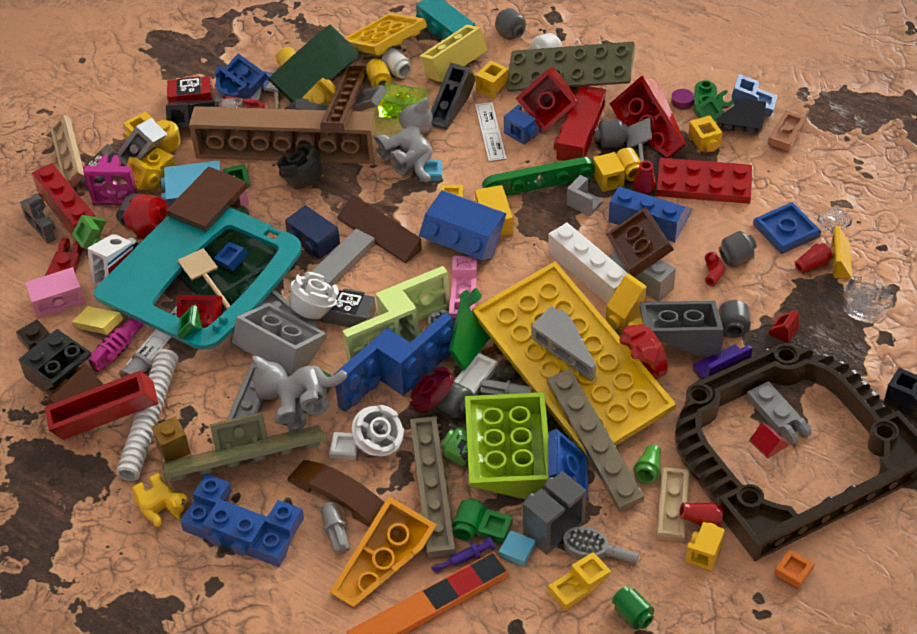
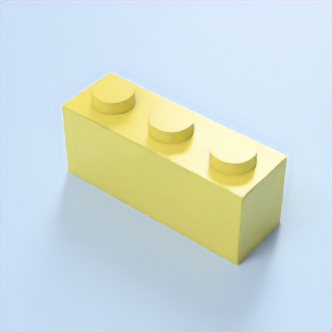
(459, 48)

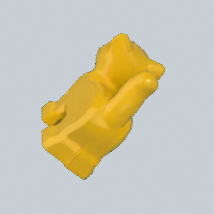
(158, 498)

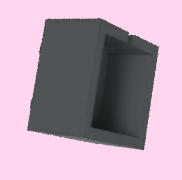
(554, 511)

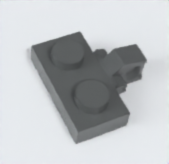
(33, 213)

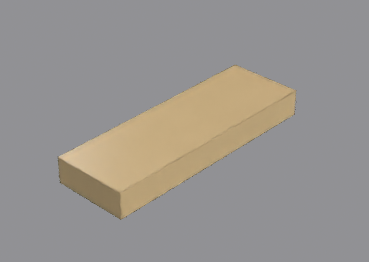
(672, 494)

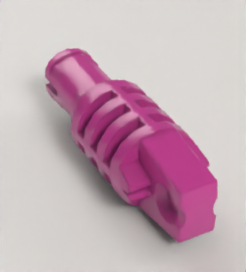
(114, 344)

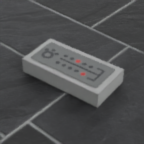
(369, 98)

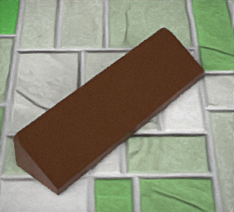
(387, 232)

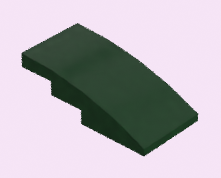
(320, 58)

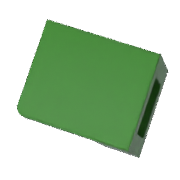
(88, 230)

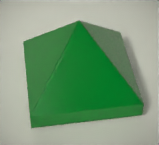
(189, 322)

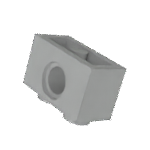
(141, 141)

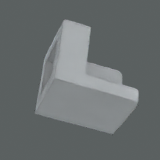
(580, 198)

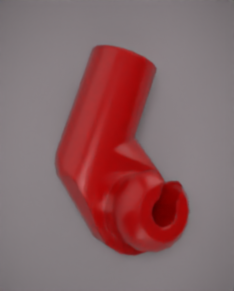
(715, 267)

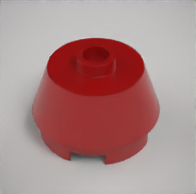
(145, 214)

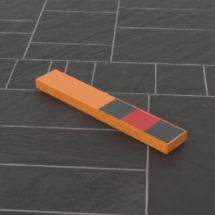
(436, 598)

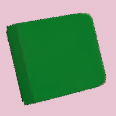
(239, 172)

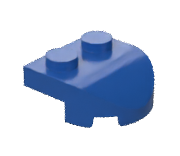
(239, 78)

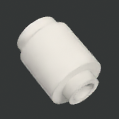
(397, 63)

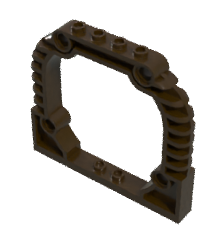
(769, 525)

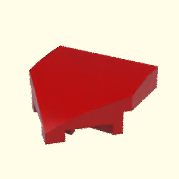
(208, 307)

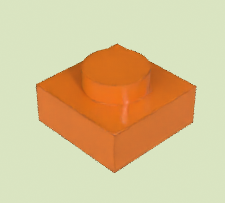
(794, 569)

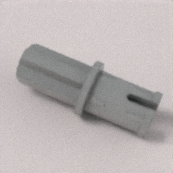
(492, 387)
(335, 527)

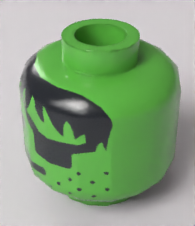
(456, 446)

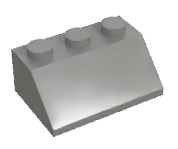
(277, 337)

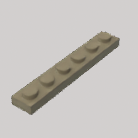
(595, 440)
(432, 485)

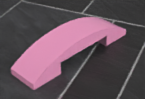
(463, 278)

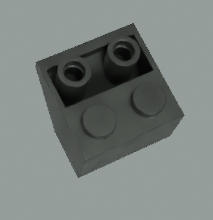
(52, 360)

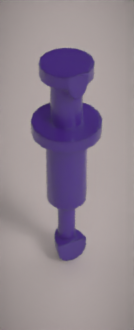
(466, 554)

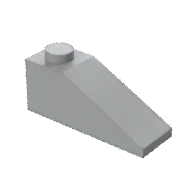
(658, 277)
(560, 336)

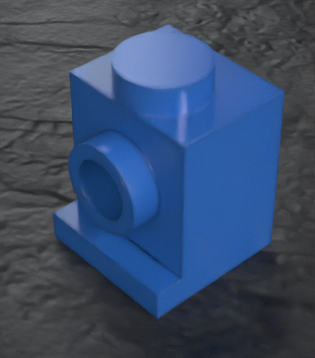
(520, 125)

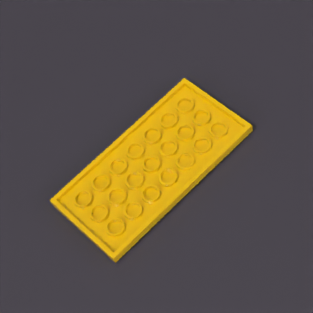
(623, 389)

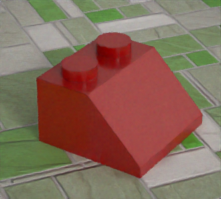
(547, 98)

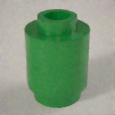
(468, 519)
(633, 608)

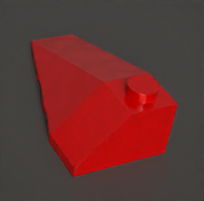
(646, 100)

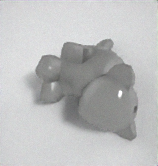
(414, 120)
(298, 393)

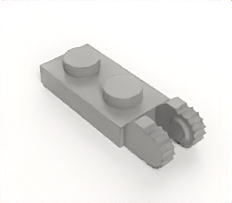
(778, 412)

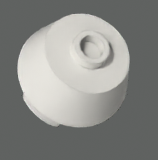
(309, 296)
(377, 430)

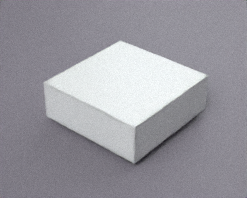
(343, 447)

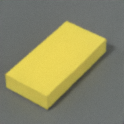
(97, 320)

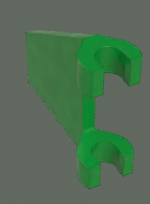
(468, 334)

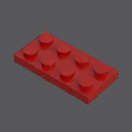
(704, 180)

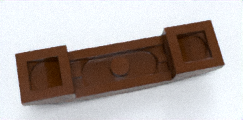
(338, 488)

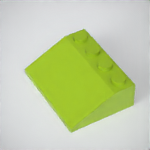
(507, 443)

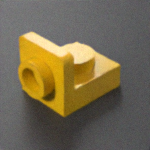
(321, 92)
(145, 177)

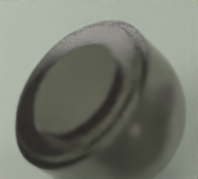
(505, 372)

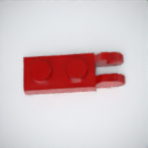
(63, 259)

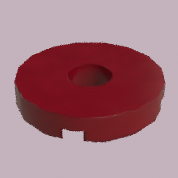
(431, 389)

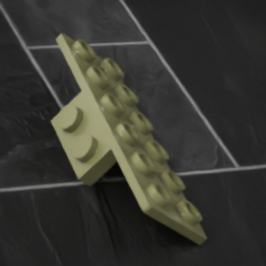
(576, 64)
(238, 441)

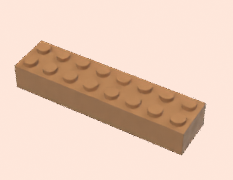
(276, 132)

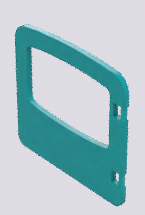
(154, 265)

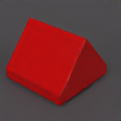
(785, 326)
(768, 441)

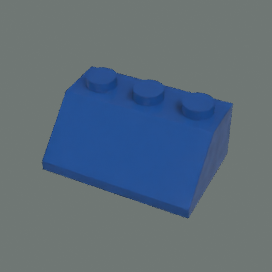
(668, 215)
(463, 225)

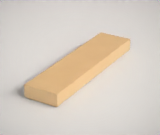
(67, 151)

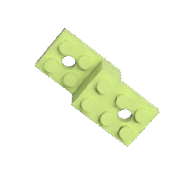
(401, 309)

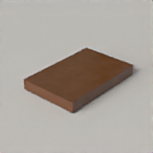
(207, 199)
(639, 242)

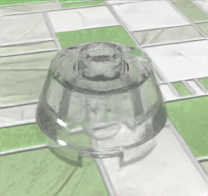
(866, 300)

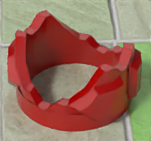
(646, 348)

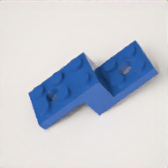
(395, 362)

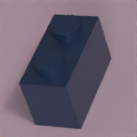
(314, 232)

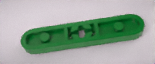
(550, 175)

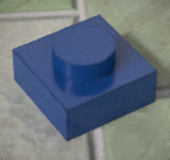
(231, 256)

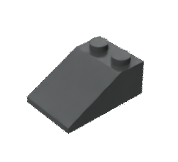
(685, 325)

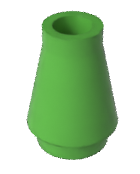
(648, 466)

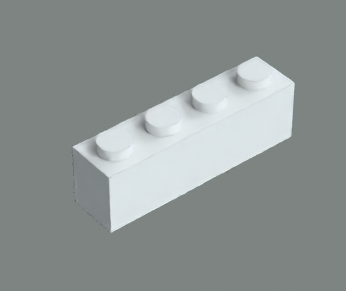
(585, 261)

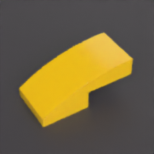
(579, 582)

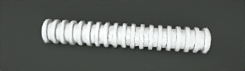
(141, 431)

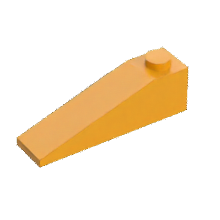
(387, 546)

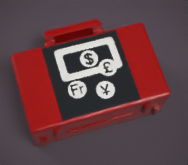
(190, 89)

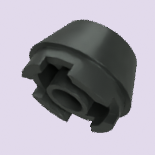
(301, 167)

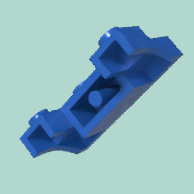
(240, 528)

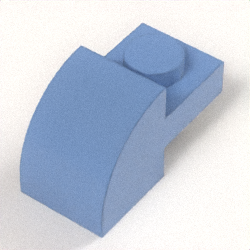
(748, 89)

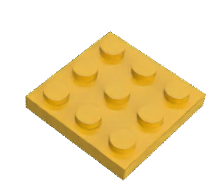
(385, 33)

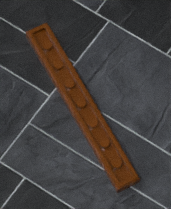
(344, 100)

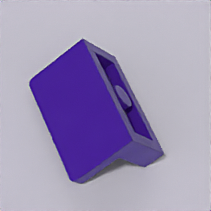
(728, 358)

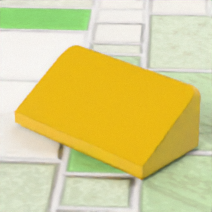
(841, 255)

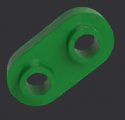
(704, 90)

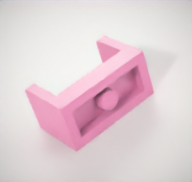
(55, 292)

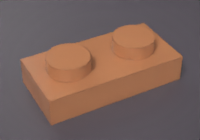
(787, 130)

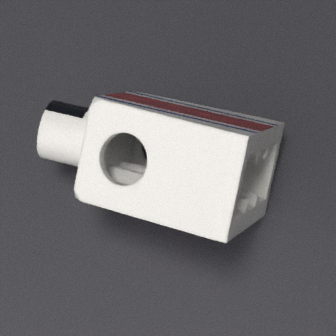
(107, 255)

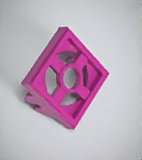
(111, 195)

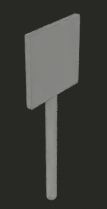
(639, 134)

